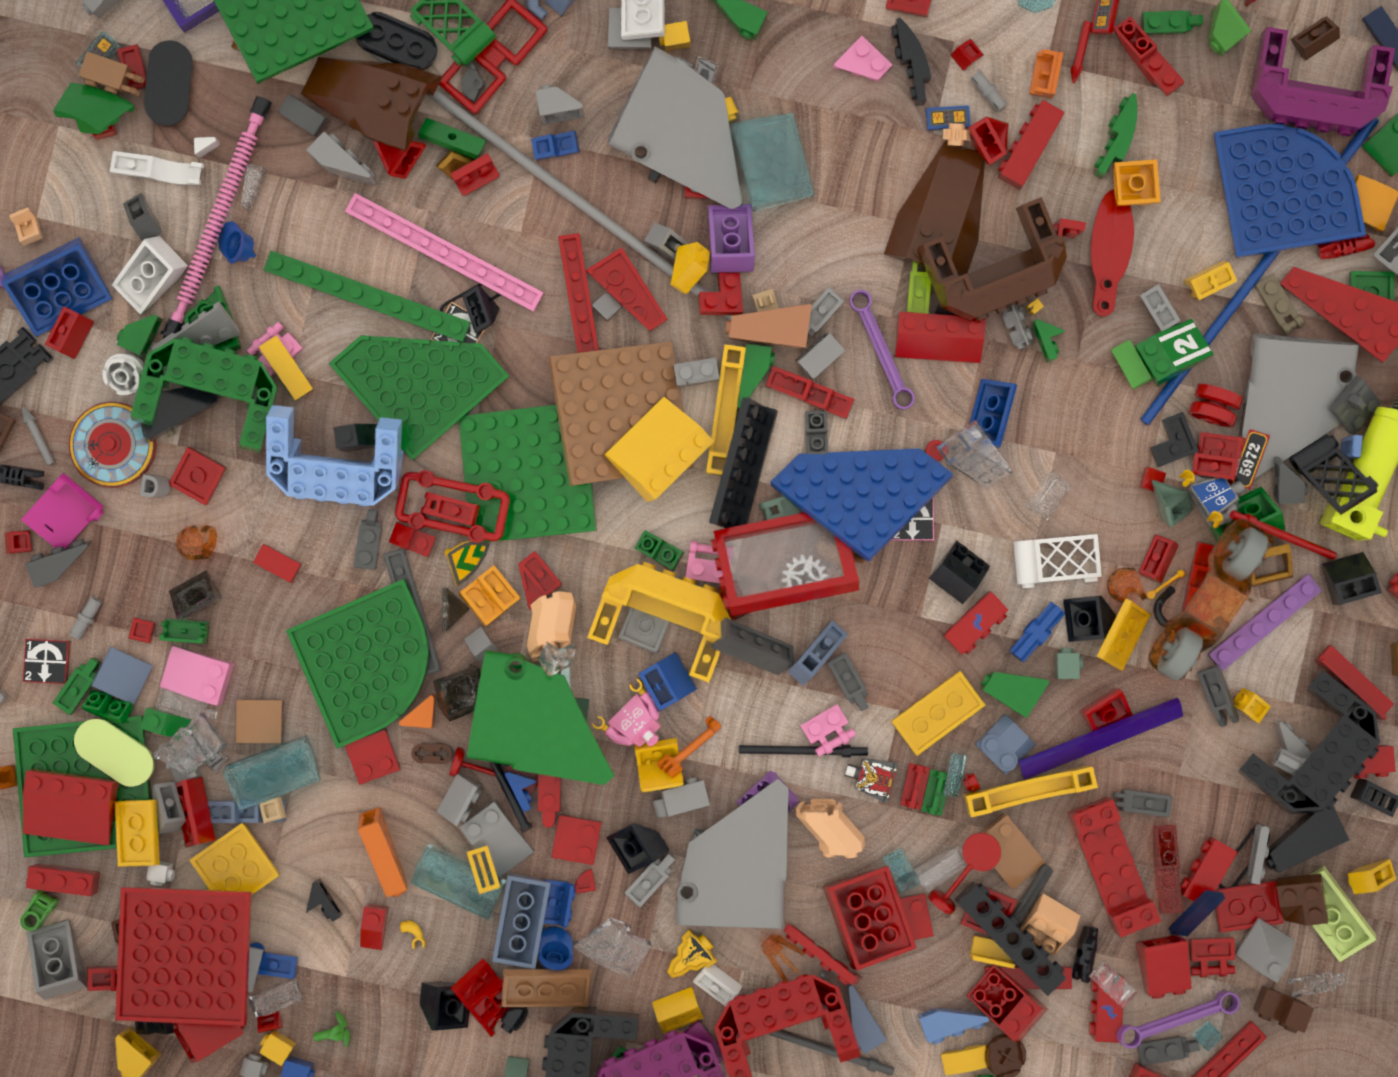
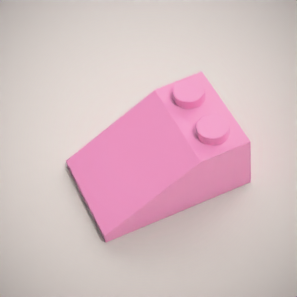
(197, 675)

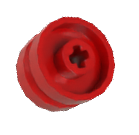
(1215, 405)

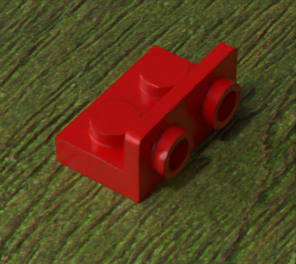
(475, 175)
(1069, 228)

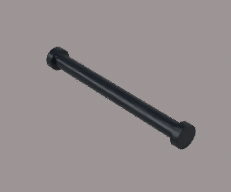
(525, 826)

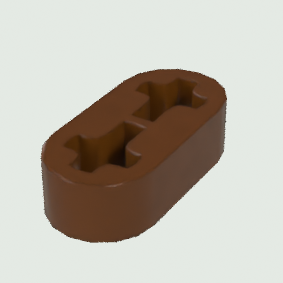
(432, 747)

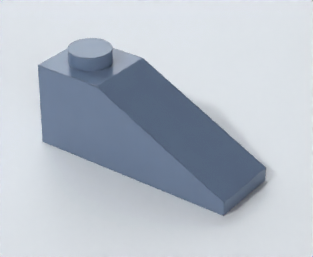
(817, 653)
(864, 1025)

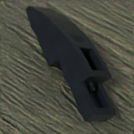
(911, 52)

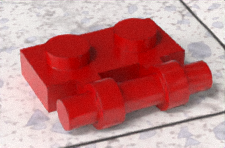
(1212, 949)

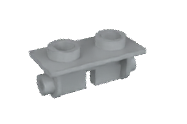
(1022, 333)

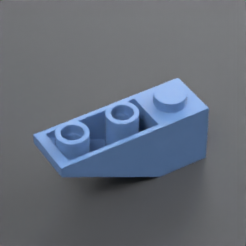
(946, 1022)

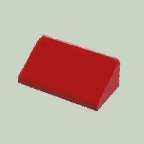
(1158, 558)

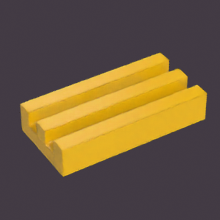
(488, 888)

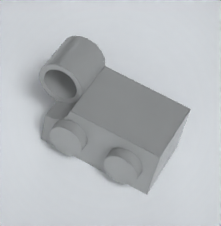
(682, 799)

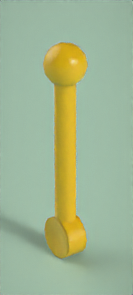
(1151, 594)

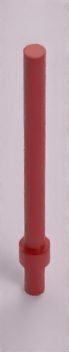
(1285, 535)

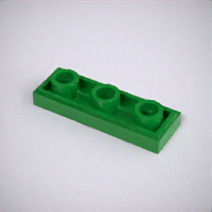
(451, 138)

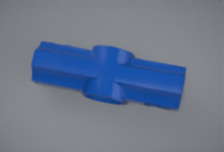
(1037, 632)

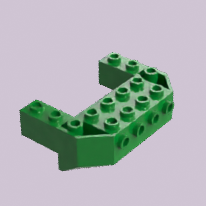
(212, 372)

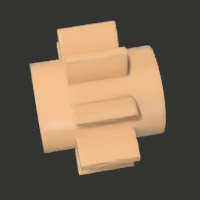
(956, 134)

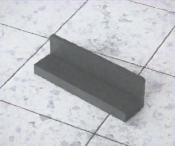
(754, 647)

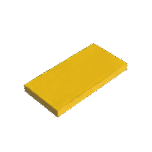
(938, 713)

